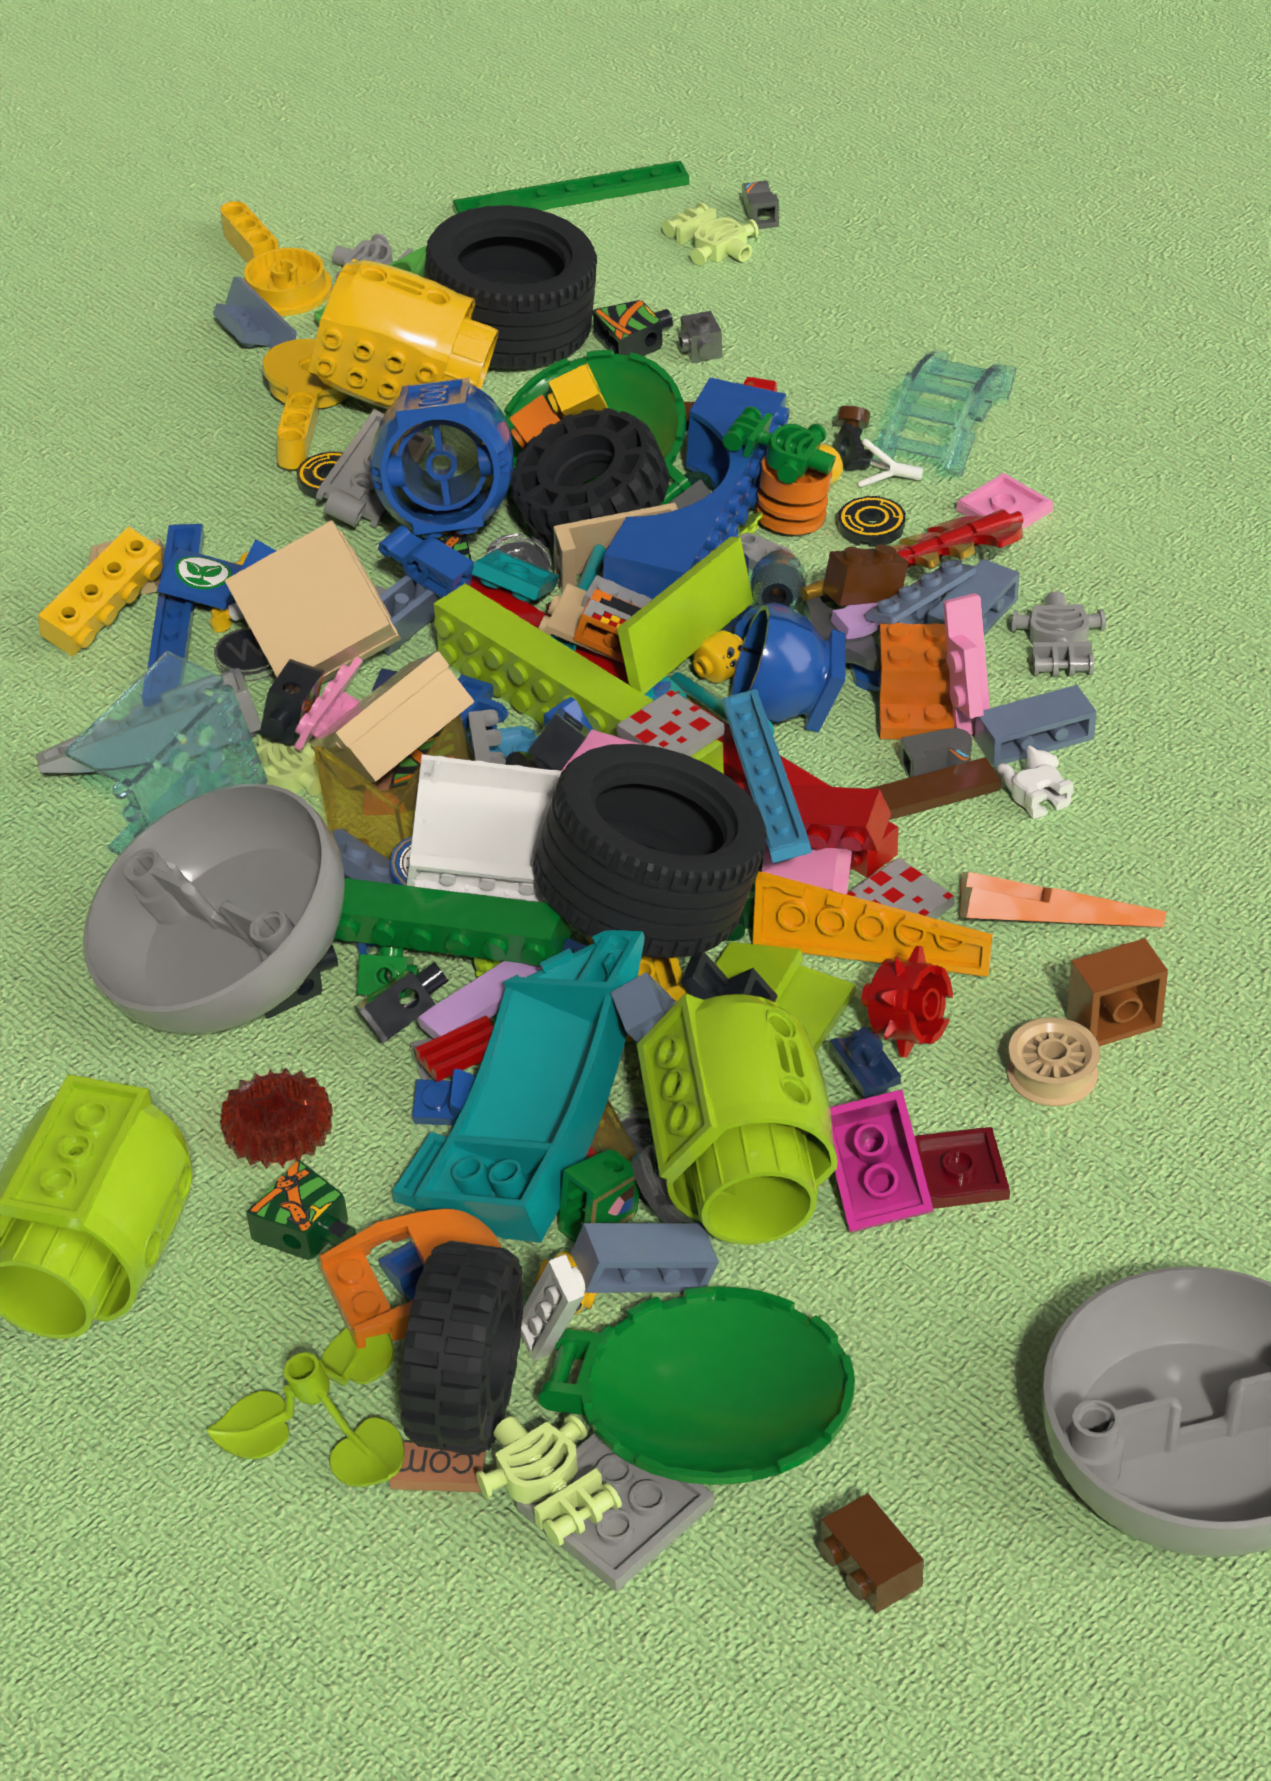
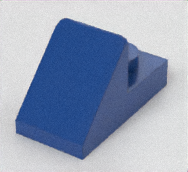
(443, 1100)

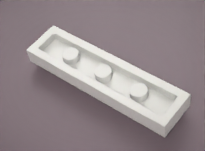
(551, 1306)

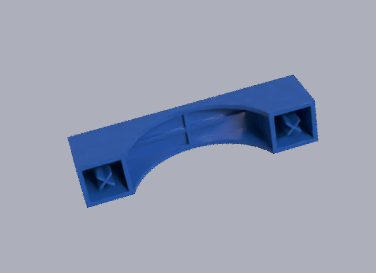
(662, 547)

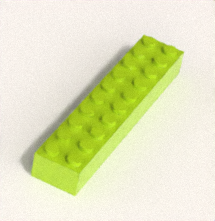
(534, 668)

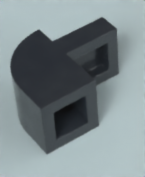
(706, 980)

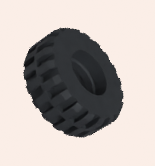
(581, 448)
(461, 1347)

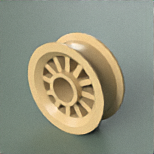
(1053, 1061)

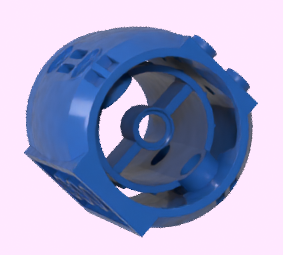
(433, 498)

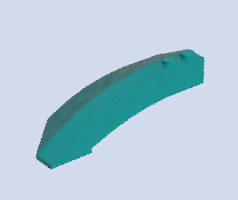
(537, 1090)

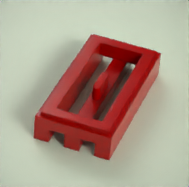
(455, 1044)

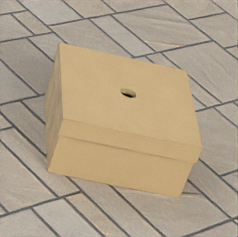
(313, 604)
(396, 717)

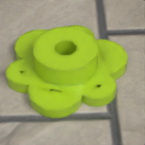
(751, 524)

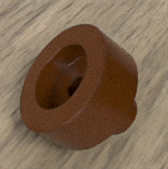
(853, 415)

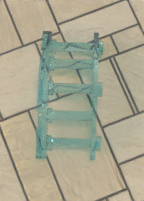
(927, 377)

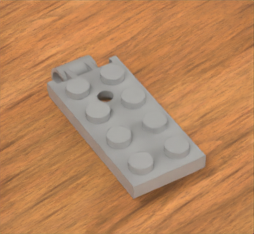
(341, 486)

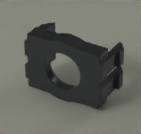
(850, 437)

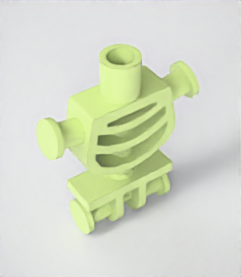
(712, 237)
(289, 766)
(534, 1473)

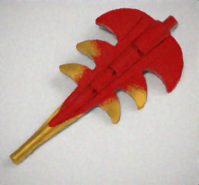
(950, 538)

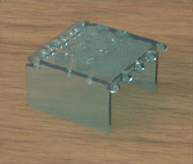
(169, 742)

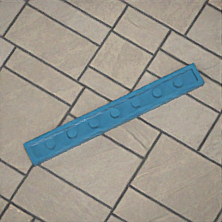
(766, 776)

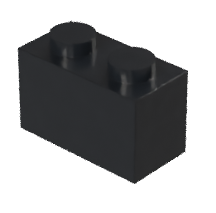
(558, 741)

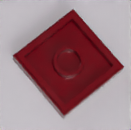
(963, 1167)

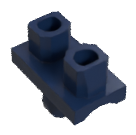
(865, 1062)

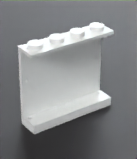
(479, 827)

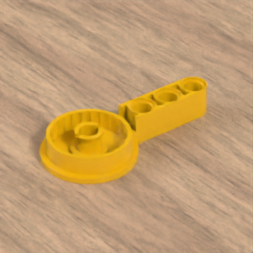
(284, 277)
(302, 393)

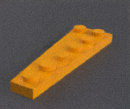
(858, 929)

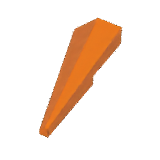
(1011, 900)

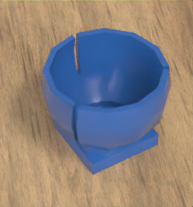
(796, 666)

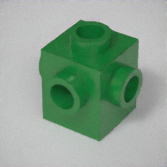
(374, 969)

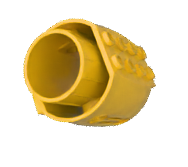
(395, 332)

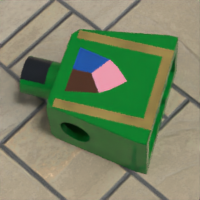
(597, 1192)

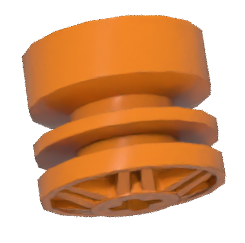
(795, 506)

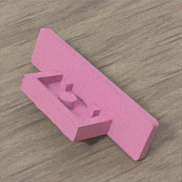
(966, 660)
(329, 706)

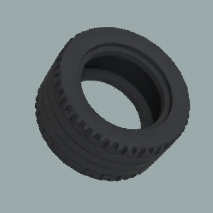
(527, 279)
(650, 848)

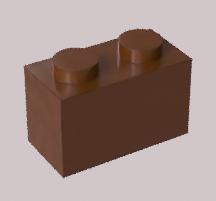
(864, 575)
(871, 1553)

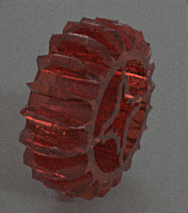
(276, 1118)

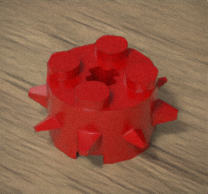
(908, 1001)

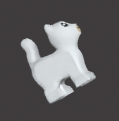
(1037, 783)

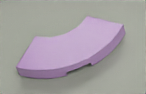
(853, 621)

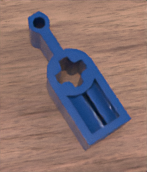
(428, 561)

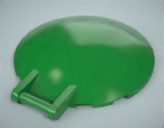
(627, 385)
(708, 1385)

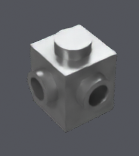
(700, 337)

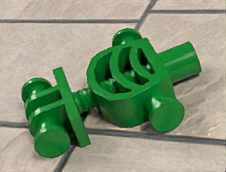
(790, 446)

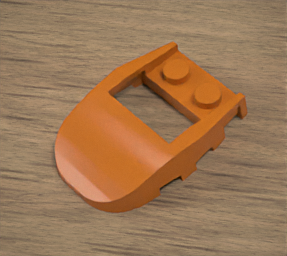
(355, 1285)

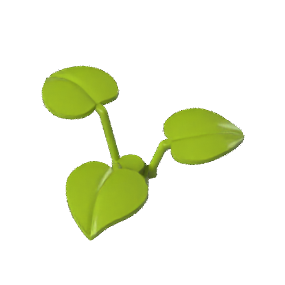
(258, 1426)

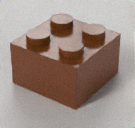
(1118, 991)

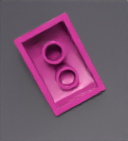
(878, 1162)

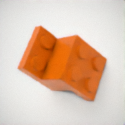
(913, 680)

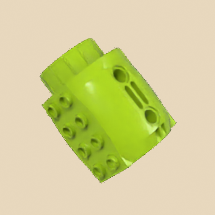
(738, 1115)
(87, 1206)

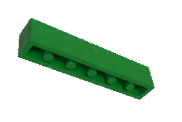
(451, 922)

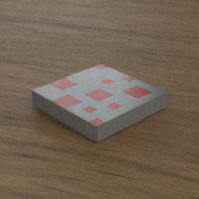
(672, 725)
(905, 889)

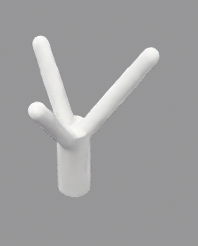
(893, 468)

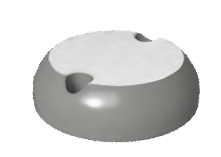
(216, 910)
(1167, 1408)

